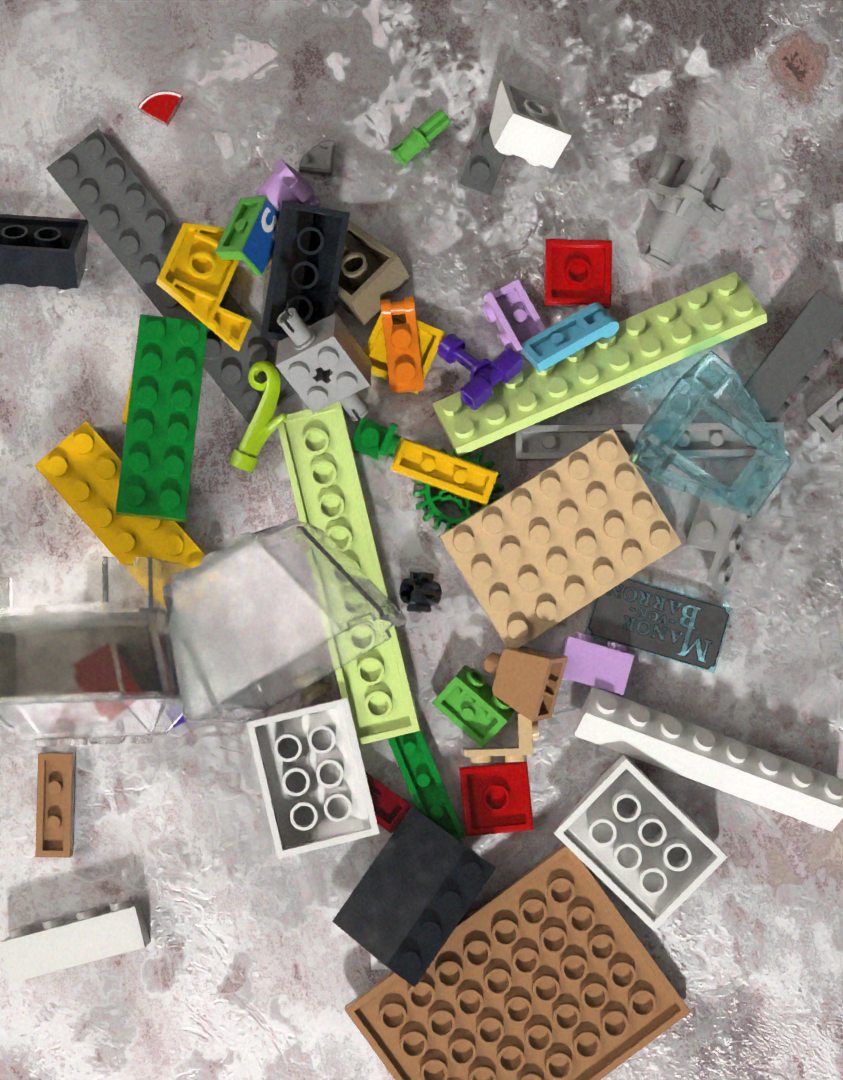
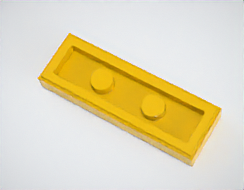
(444, 471)

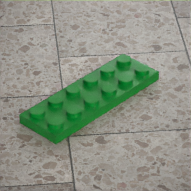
(162, 418)

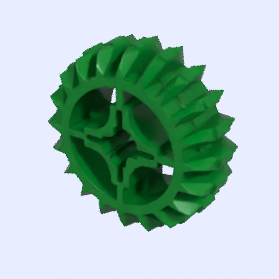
(442, 498)

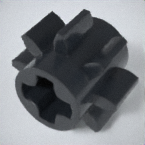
(420, 592)

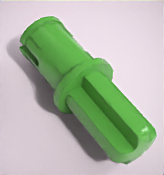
(420, 137)

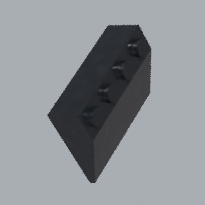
(414, 895)

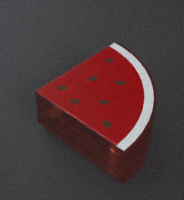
(161, 106)

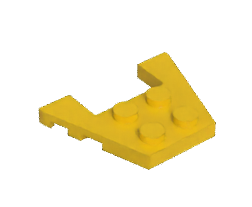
(200, 280)

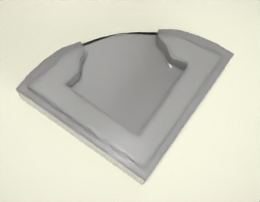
(319, 159)

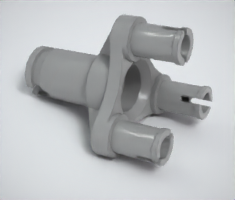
(682, 207)

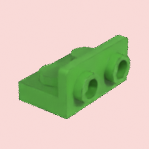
(472, 706)

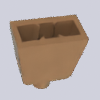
(527, 679)

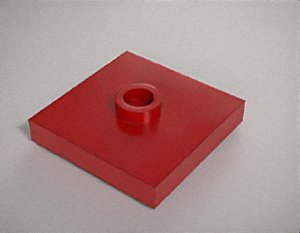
(577, 273)
(496, 798)

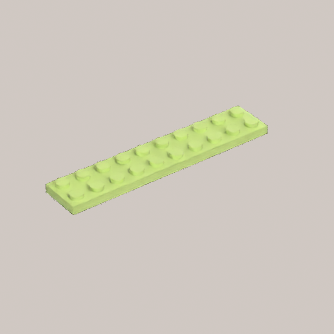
(637, 349)
(333, 499)

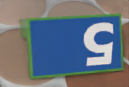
(250, 234)

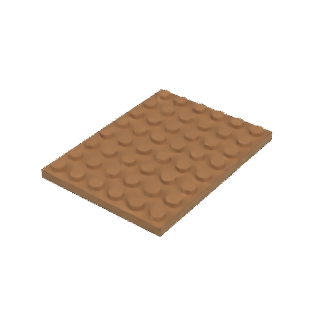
(525, 989)

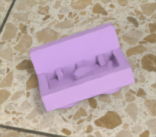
(513, 315)

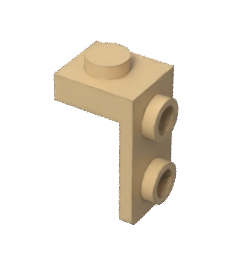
(525, 732)

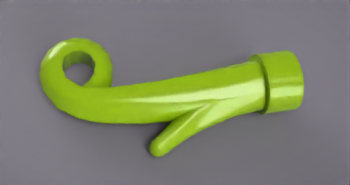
(262, 425)

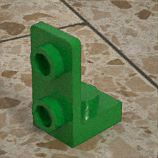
(376, 440)

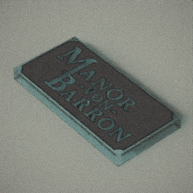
(660, 623)

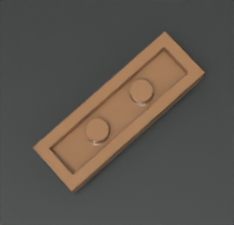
(55, 805)

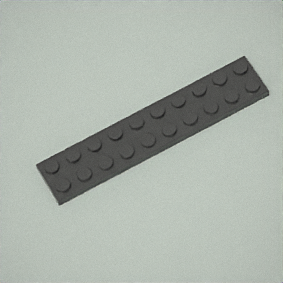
(141, 240)

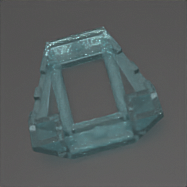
(689, 395)

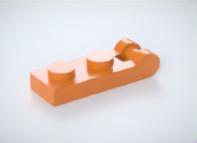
(402, 346)

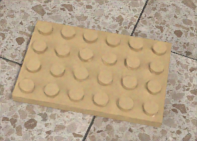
(560, 540)

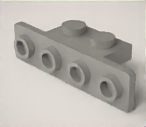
(720, 533)

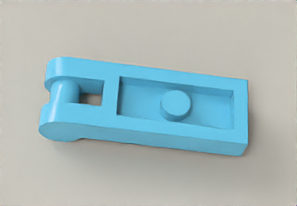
(569, 336)

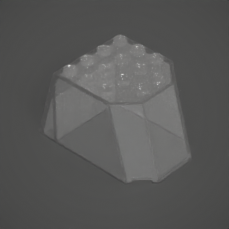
(269, 621)

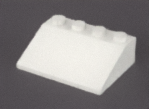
(312, 778)
(639, 842)

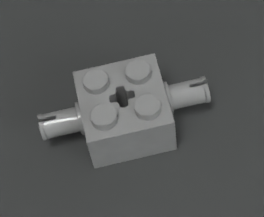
(323, 363)

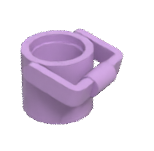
(287, 185)

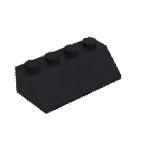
(42, 251)
(304, 265)

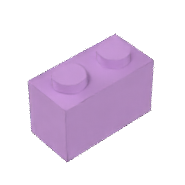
(595, 664)

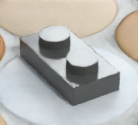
(482, 166)

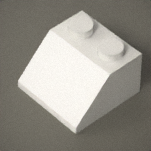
(528, 125)

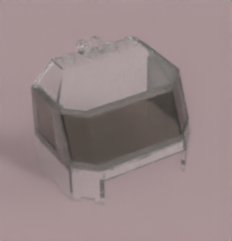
(92, 665)

